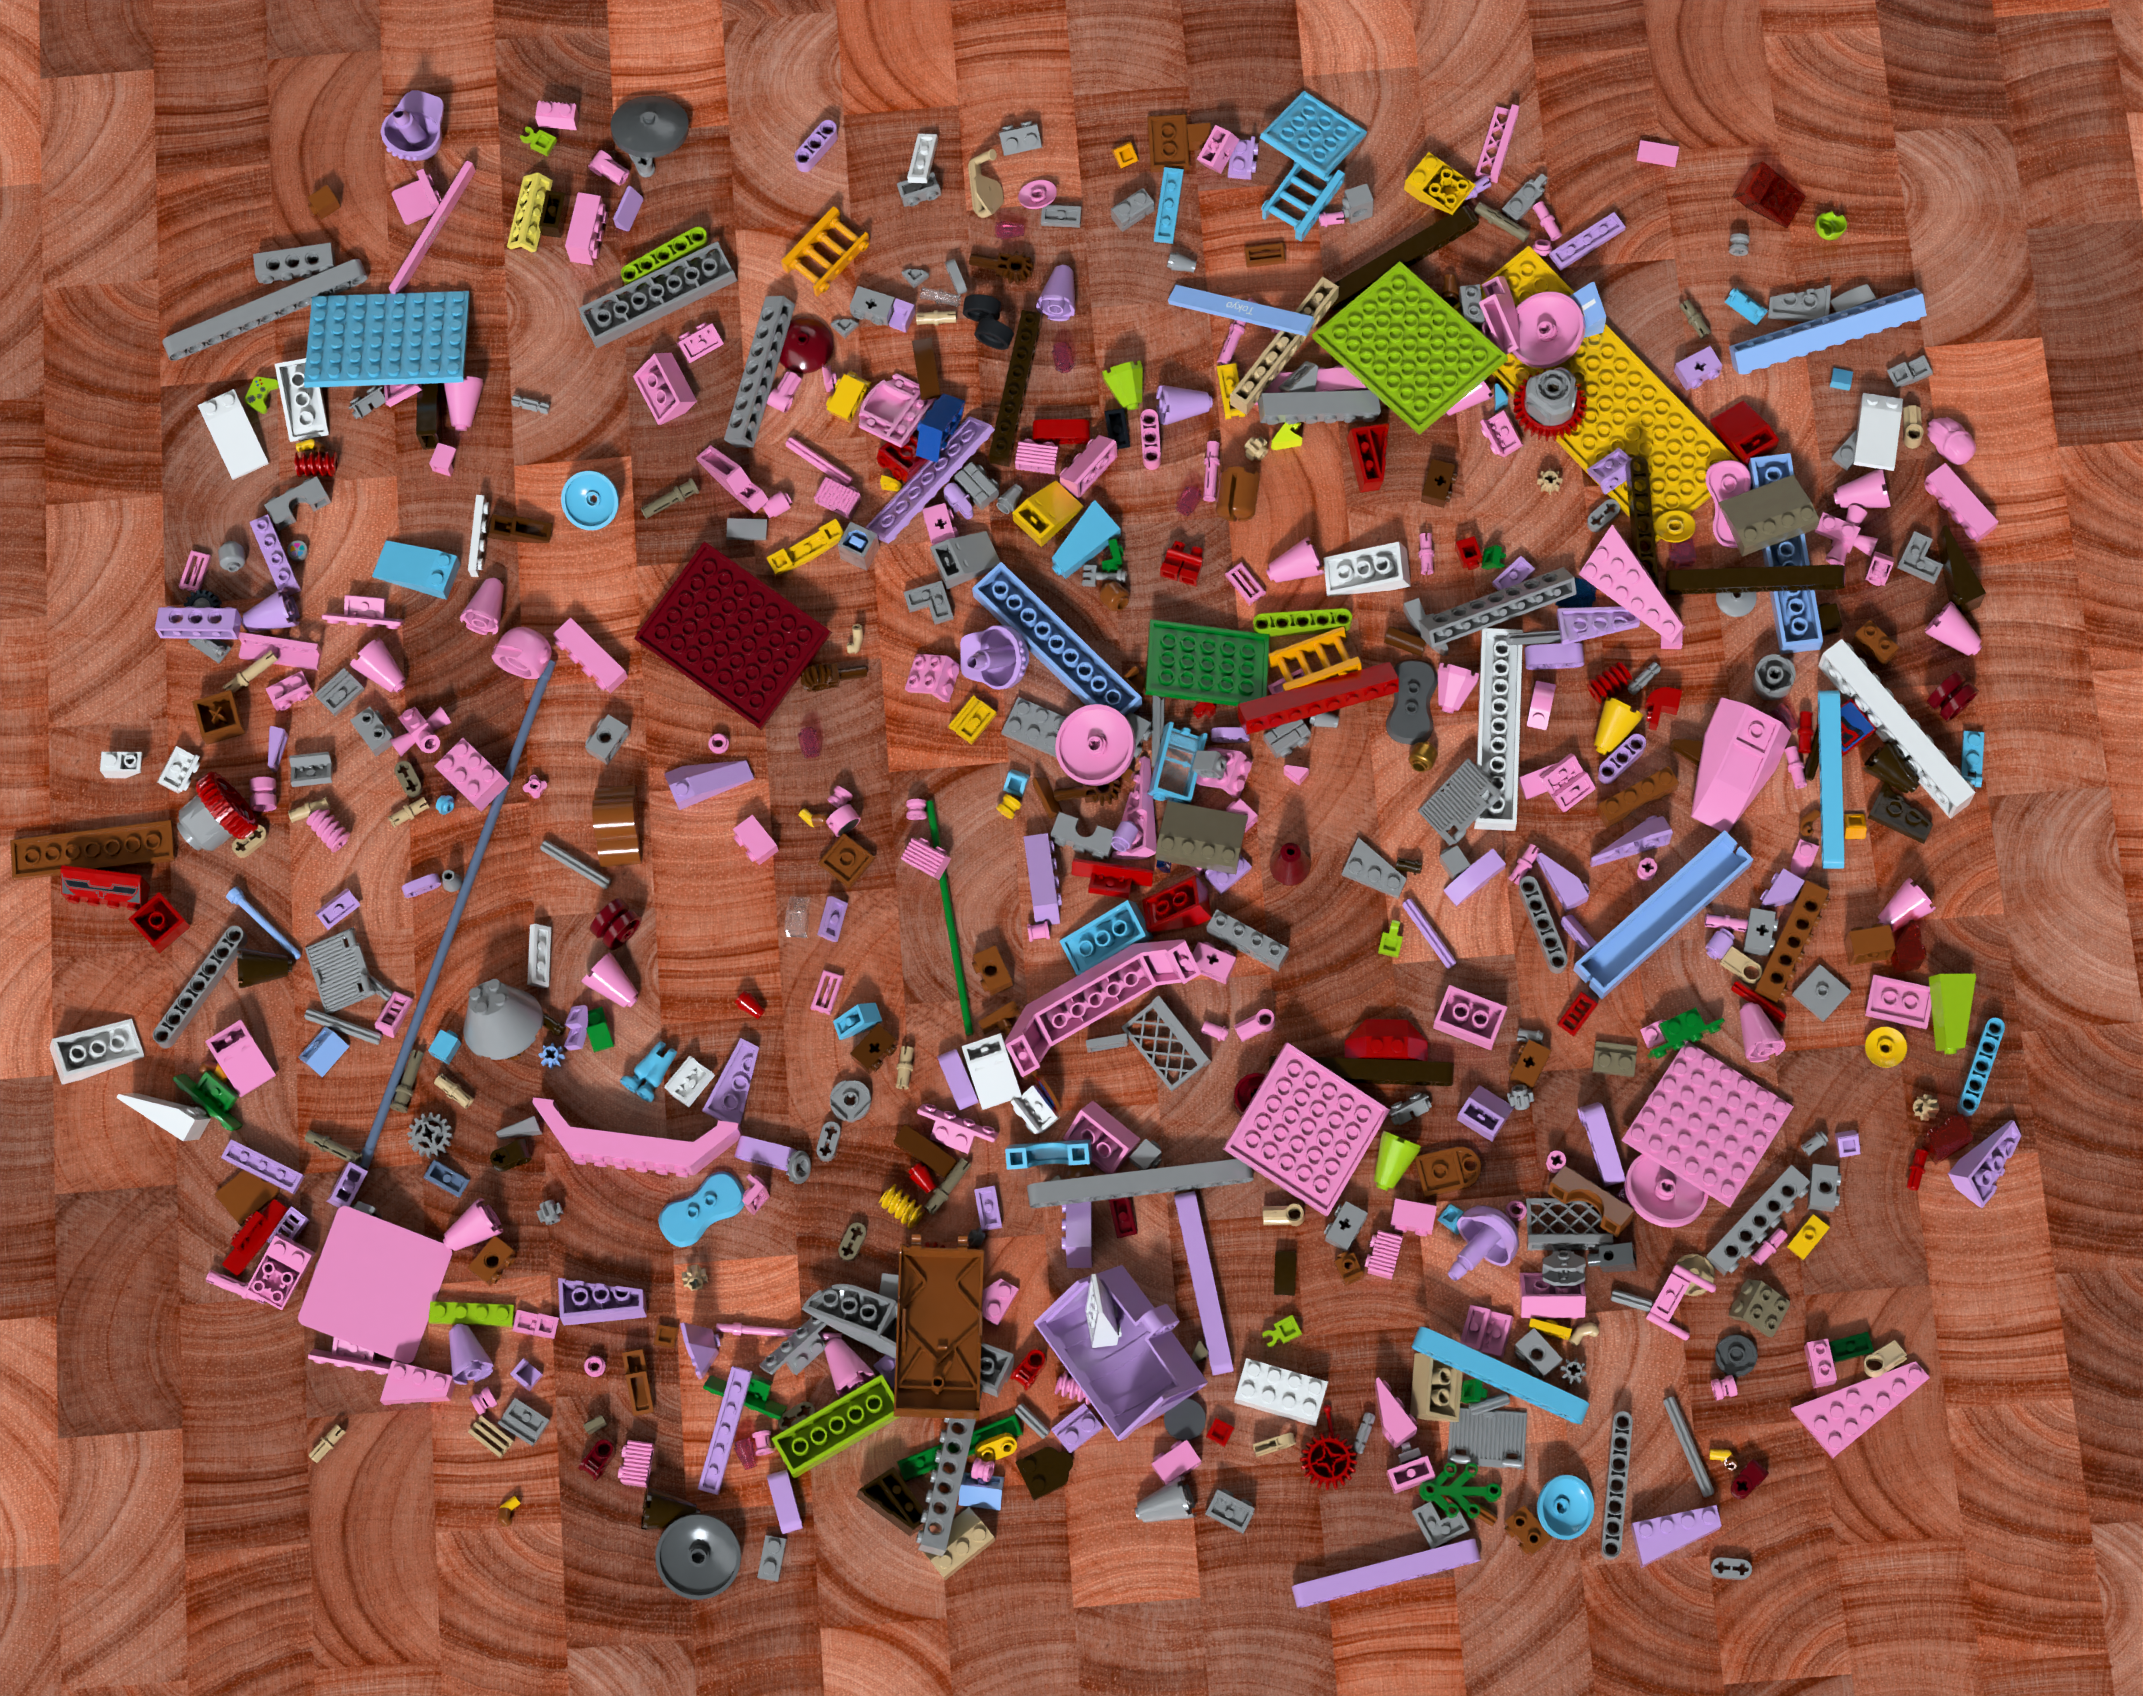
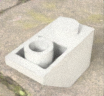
(120, 764)

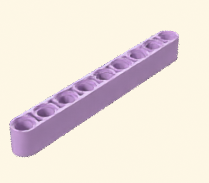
(1203, 1283)
(1386, 1573)

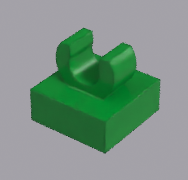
(1492, 557)
(1472, 1391)

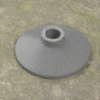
(1736, 606)

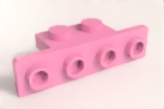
(364, 610)
(955, 1131)
(348, 1354)

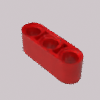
(1061, 431)

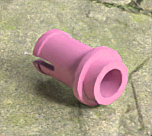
(1331, 218)
(1215, 1030)

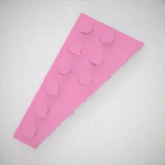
(1626, 581)
(1849, 1412)

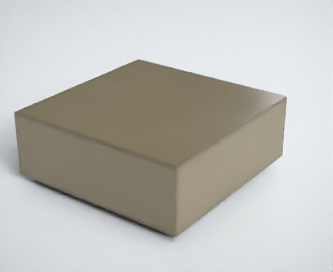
(595, 1424)

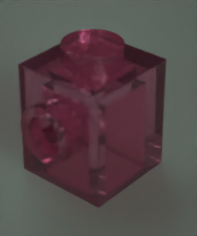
(1683, 554)

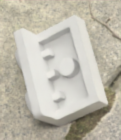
(178, 770)
(689, 1081)
(1035, 1110)

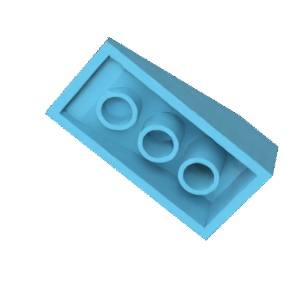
(417, 568)
(1106, 936)

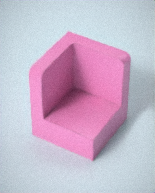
(442, 459)

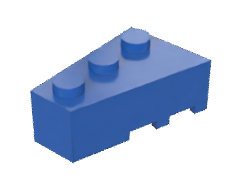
(937, 426)

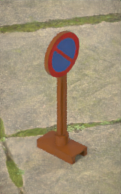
(1000, 1019)

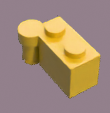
(848, 396)

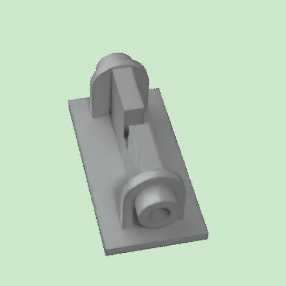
(361, 405)
(212, 648)
(1402, 1110)

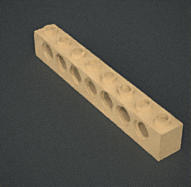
(1282, 348)

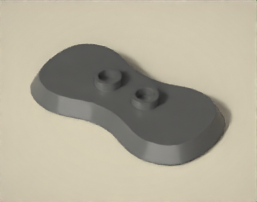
(1411, 715)

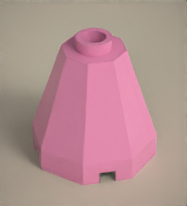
(1454, 686)

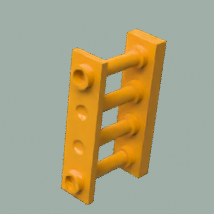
(819, 234)
(1316, 644)

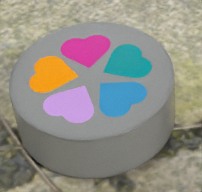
(297, 551)

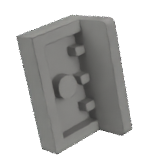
(1019, 138)
(914, 193)
(311, 769)
(1230, 1511)

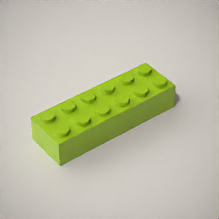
(836, 1426)

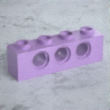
(275, 554)
(207, 628)

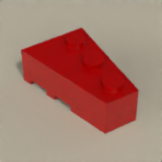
(1368, 455)

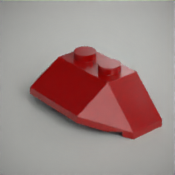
(1386, 1040)

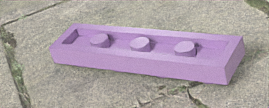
(1587, 241)
(262, 1166)

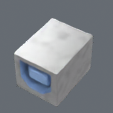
(858, 546)

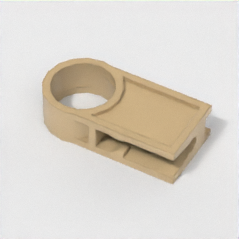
(1737, 962)
(1888, 1356)
(1274, 1444)

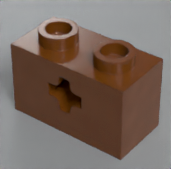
(1439, 472)
(876, 1038)

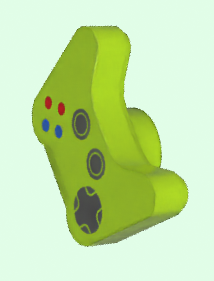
(259, 392)

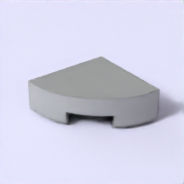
(915, 276)
(844, 326)

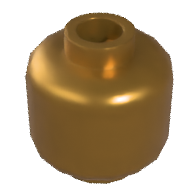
(1423, 756)

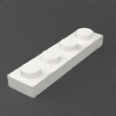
(479, 528)

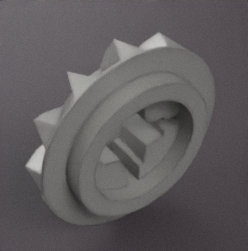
(802, 1161)

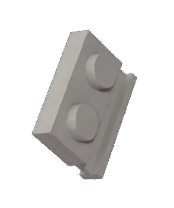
(339, 692)
(524, 1422)

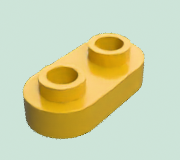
(996, 1447)

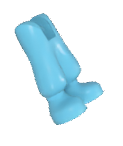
(652, 1069)

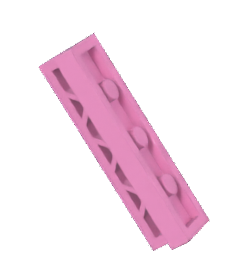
(1503, 142)
(288, 652)

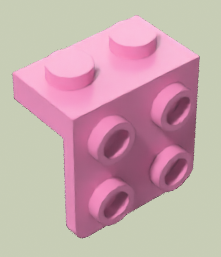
(417, 199)
(933, 676)
(1234, 775)

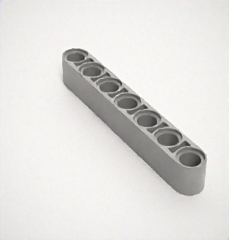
(199, 997)
(1616, 1475)

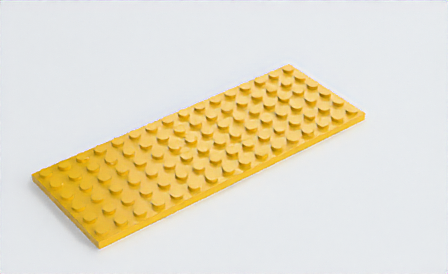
(1624, 406)

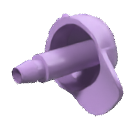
(414, 127)
(994, 656)
(1487, 1236)

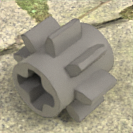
(1520, 1097)
(549, 1212)
(1568, 1373)

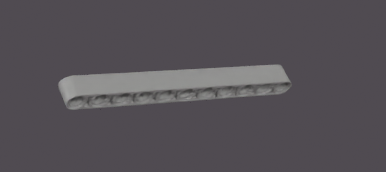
(264, 310)
(1138, 1183)

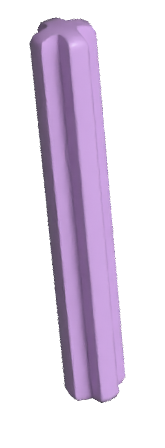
(1429, 933)

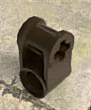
(513, 1155)

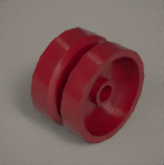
(1953, 696)
(615, 924)
(1246, 1090)

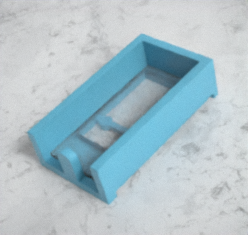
(1173, 771)

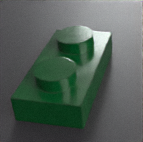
(1851, 1347)

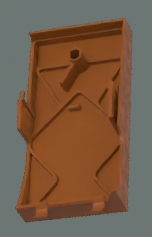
(939, 1331)

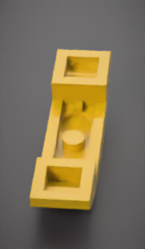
(807, 549)

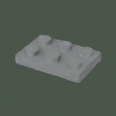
(1033, 726)

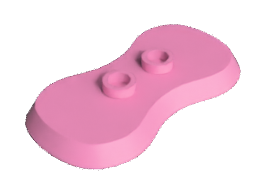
(1725, 481)

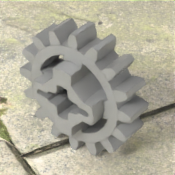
(422, 1137)

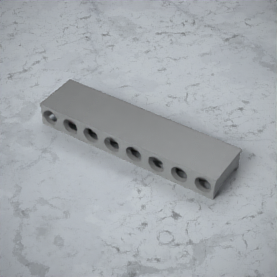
(658, 295)

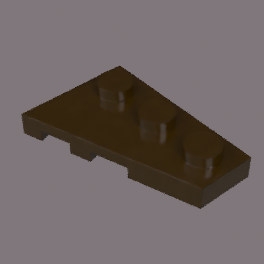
(1899, 816)

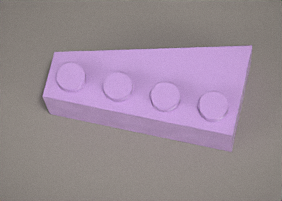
(1042, 879)
(598, 1303)
(1669, 1533)

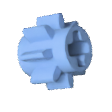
(547, 1060)

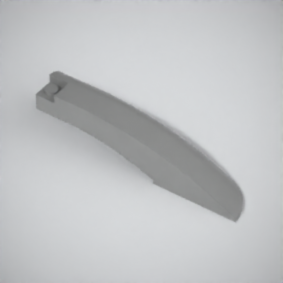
(873, 1322)

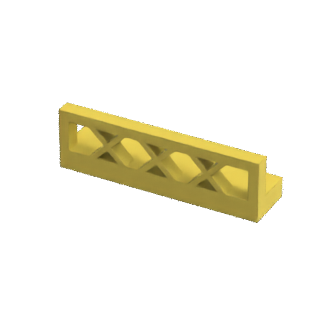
(531, 212)

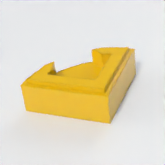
(890, 484)

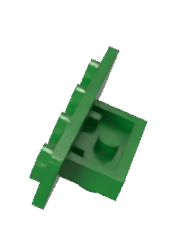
(1682, 1029)
(213, 1096)
(756, 1396)

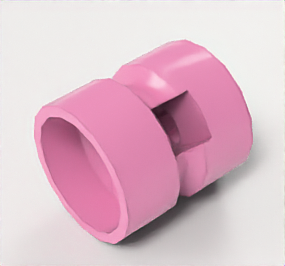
(263, 794)

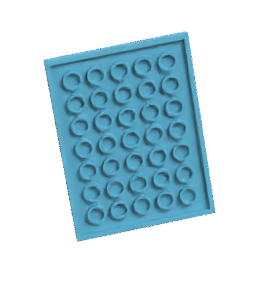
(387, 339)

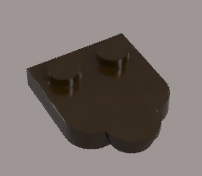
(1045, 1471)

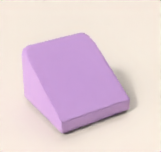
(1847, 1143)

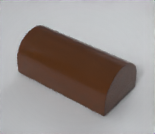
(1405, 641)

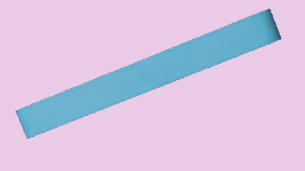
(1831, 779)
(1500, 1375)

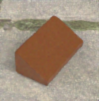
(1046, 797)

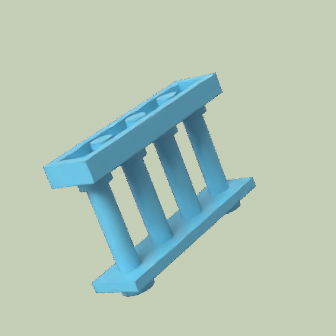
(1311, 211)

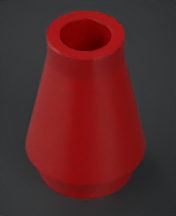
(748, 1004)
(922, 1177)

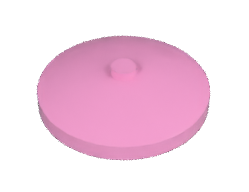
(1549, 329)
(1095, 744)
(1662, 1195)

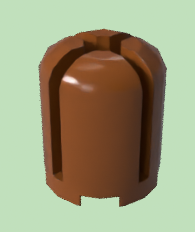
(1237, 494)

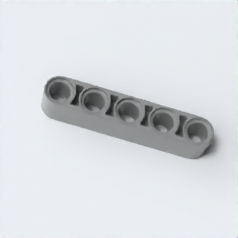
(1541, 934)

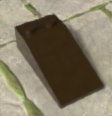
(1960, 580)

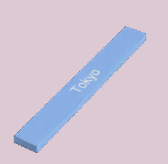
(1241, 310)

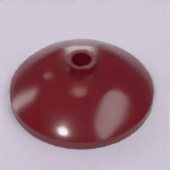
(807, 355)

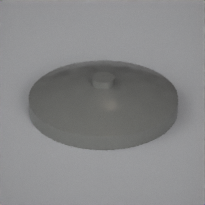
(649, 126)
(698, 1556)

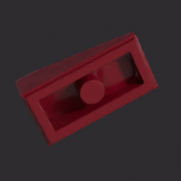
(1122, 1217)

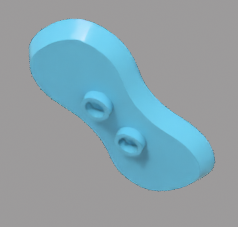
(715, 1200)

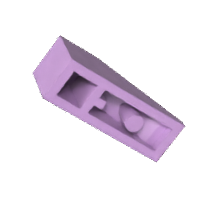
(1564, 883)

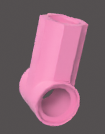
(605, 166)
(783, 396)
(1253, 1026)

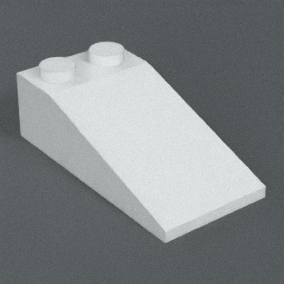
(302, 406)
(1878, 431)
(233, 434)
(1367, 570)
(95, 1050)
(178, 1119)
(1101, 1315)

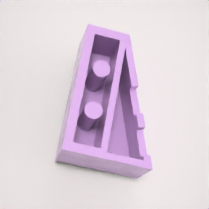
(1078, 1234)

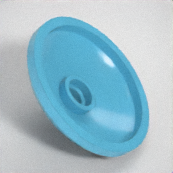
(578, 501)
(1574, 1510)

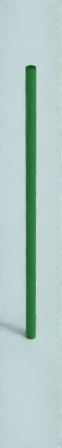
(950, 926)

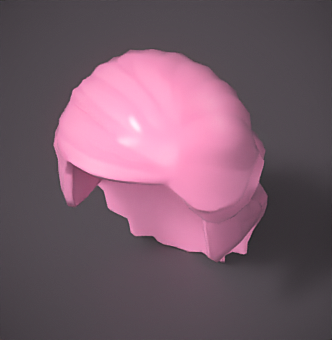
(1951, 440)

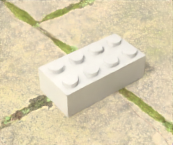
(1281, 1392)

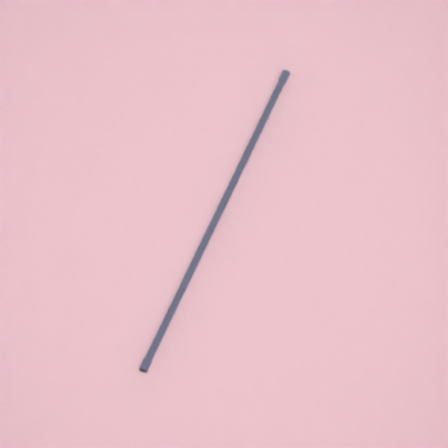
(368, 1150)

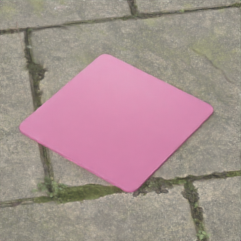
(375, 1284)

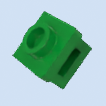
(1116, 553)

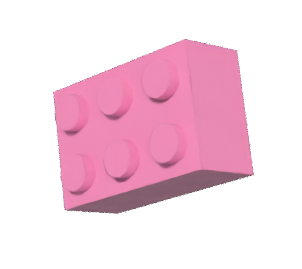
(586, 229)
(472, 774)
(1470, 1017)

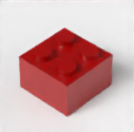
(159, 922)

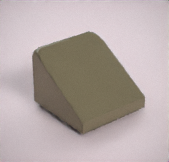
(1199, 1354)

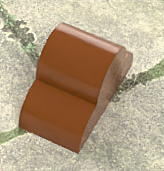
(617, 825)

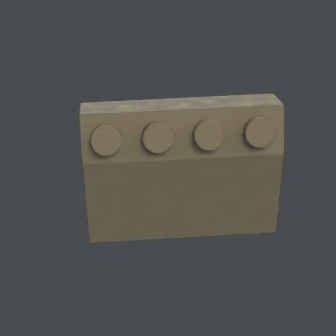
(1769, 515)
(1201, 837)

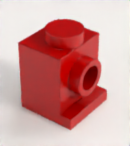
(1470, 547)

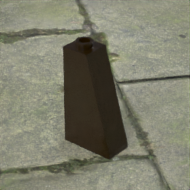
(429, 416)

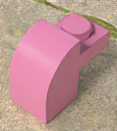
(1541, 705)

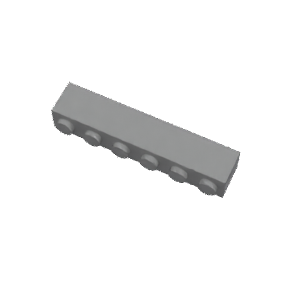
(1318, 406)

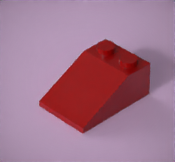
(1177, 906)

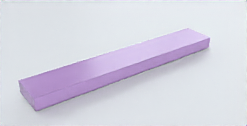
(725, 1430)

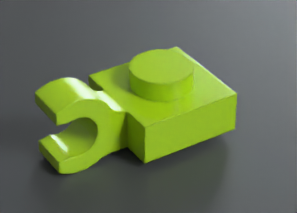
(1391, 942)

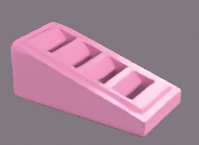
(388, 1026)

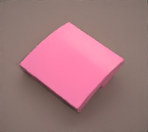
(1567, 782)
(1486, 1331)

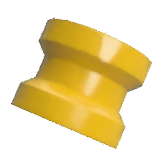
(1008, 806)

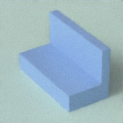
(324, 1051)
(981, 1493)

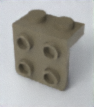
(1760, 1307)

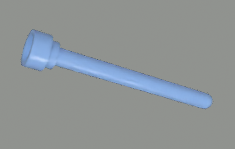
(236, 896)

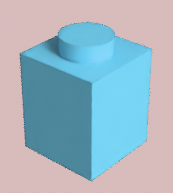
(445, 1046)

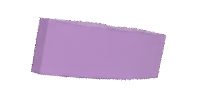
(1475, 877)

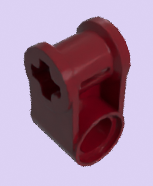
(597, 1460)
(1750, 1477)

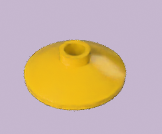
(1675, 526)
(1885, 1037)

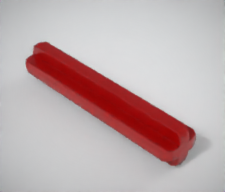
(1751, 996)

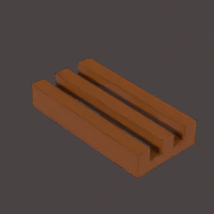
(1280, 256)

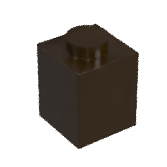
(1829, 618)

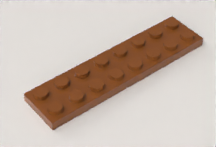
(93, 849)

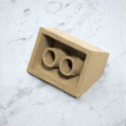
(1435, 1390)
(966, 1541)

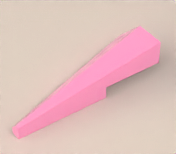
(1141, 812)

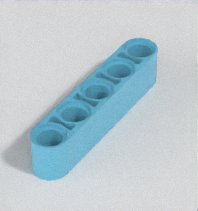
(1985, 1058)

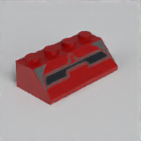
(104, 888)

